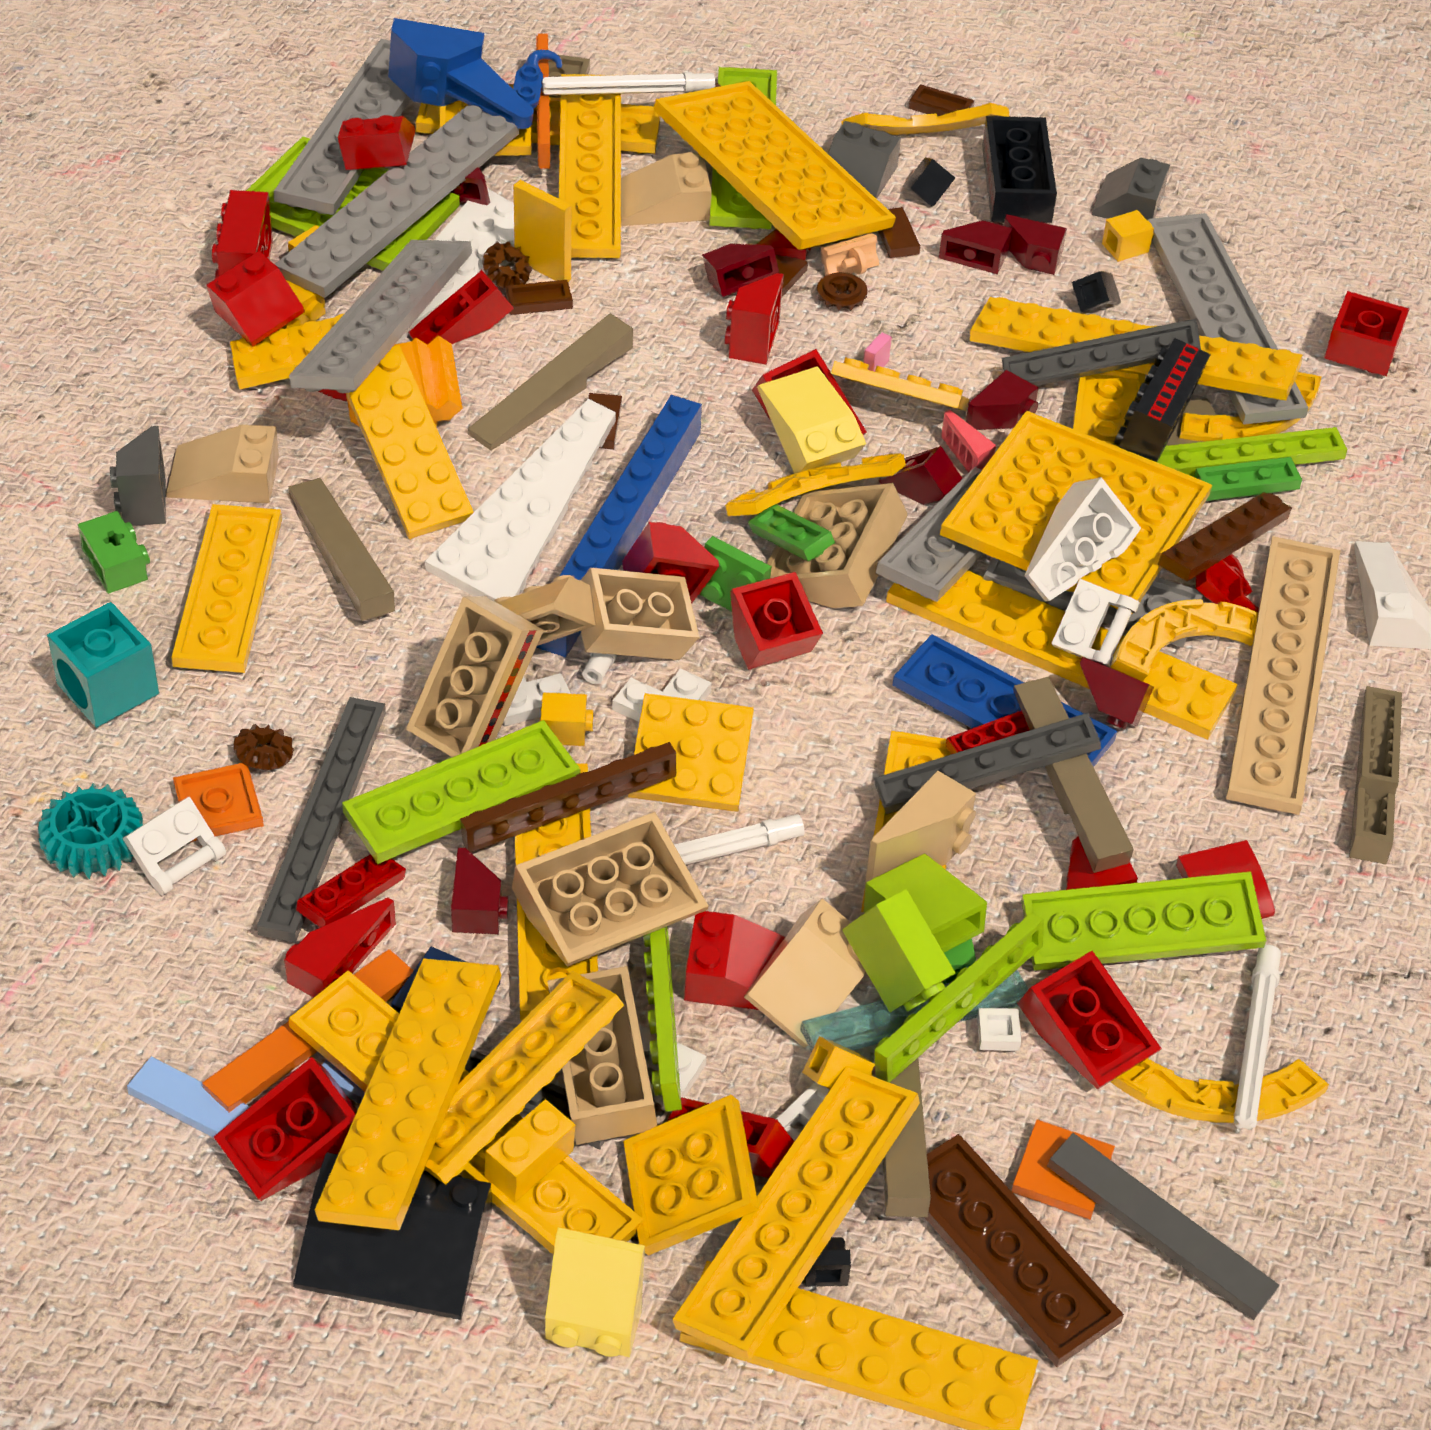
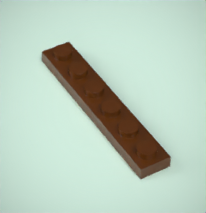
(1224, 536)
(568, 797)

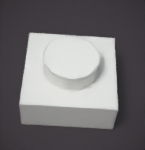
(999, 1029)

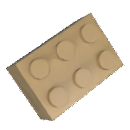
(639, 615)

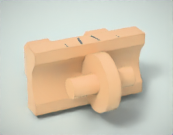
(850, 256)

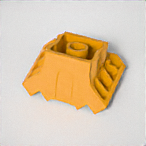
(435, 375)

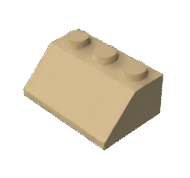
(555, 607)

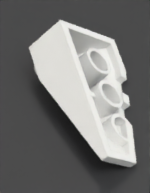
(1081, 536)
(1391, 602)

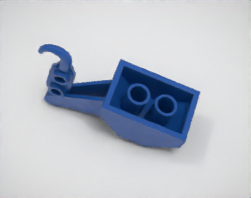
(447, 65)

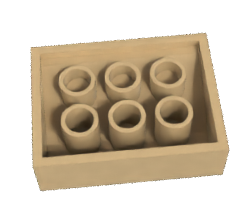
(864, 530)
(607, 889)

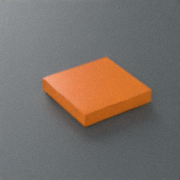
(223, 798)
(1043, 1184)

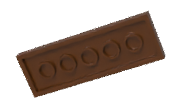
(1015, 1254)

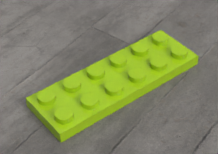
(435, 798)
(1147, 920)

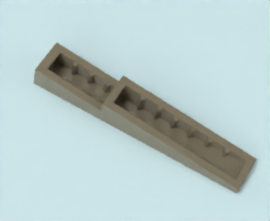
(554, 383)
(343, 550)
(1377, 776)
(1077, 784)
(906, 1161)

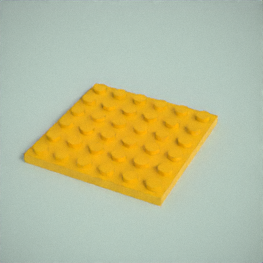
(1033, 470)

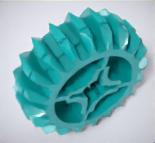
(87, 830)

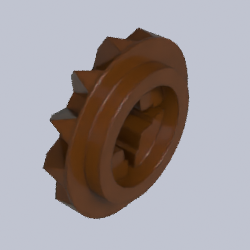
(502, 275)
(842, 282)
(266, 756)

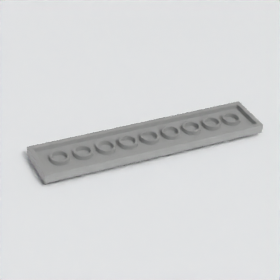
(319, 173)
(395, 201)
(1219, 303)
(380, 316)

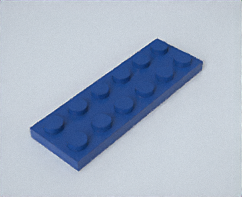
(971, 688)

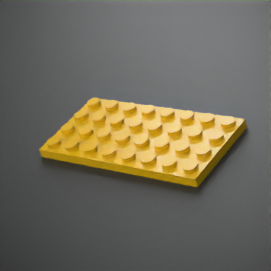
(774, 164)

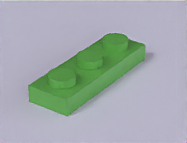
(1250, 478)
(791, 532)

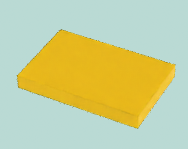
(543, 230)

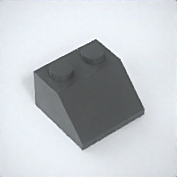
(866, 155)
(1133, 188)
(140, 480)

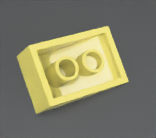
(811, 420)
(594, 1293)

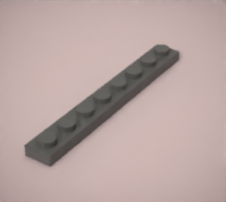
(321, 818)

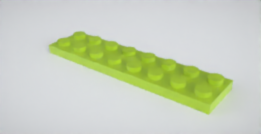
(728, 205)

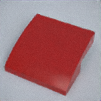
(1229, 859)

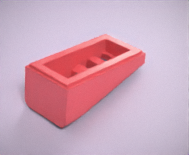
(966, 442)

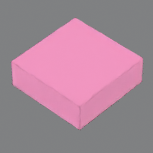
(878, 352)

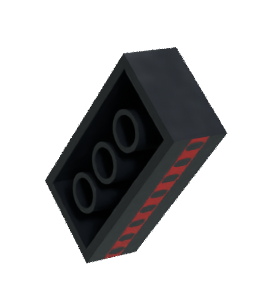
(1019, 168)
(1162, 400)

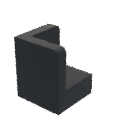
(929, 181)
(1096, 291)
(831, 1266)

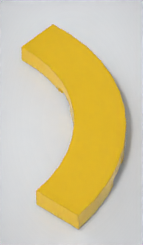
(930, 122)
(1221, 427)
(801, 482)
(1176, 622)
(1216, 1100)

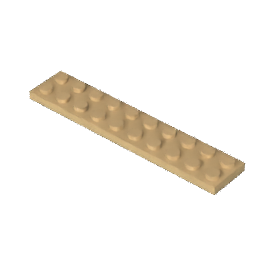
(1284, 677)

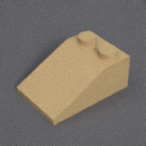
(667, 192)
(227, 466)
(930, 823)
(808, 971)

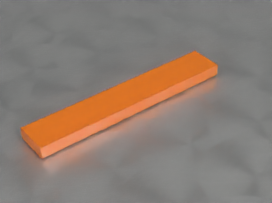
(543, 110)
(285, 1049)

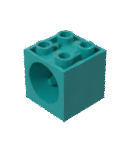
(103, 664)

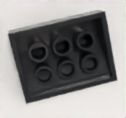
(413, 1268)

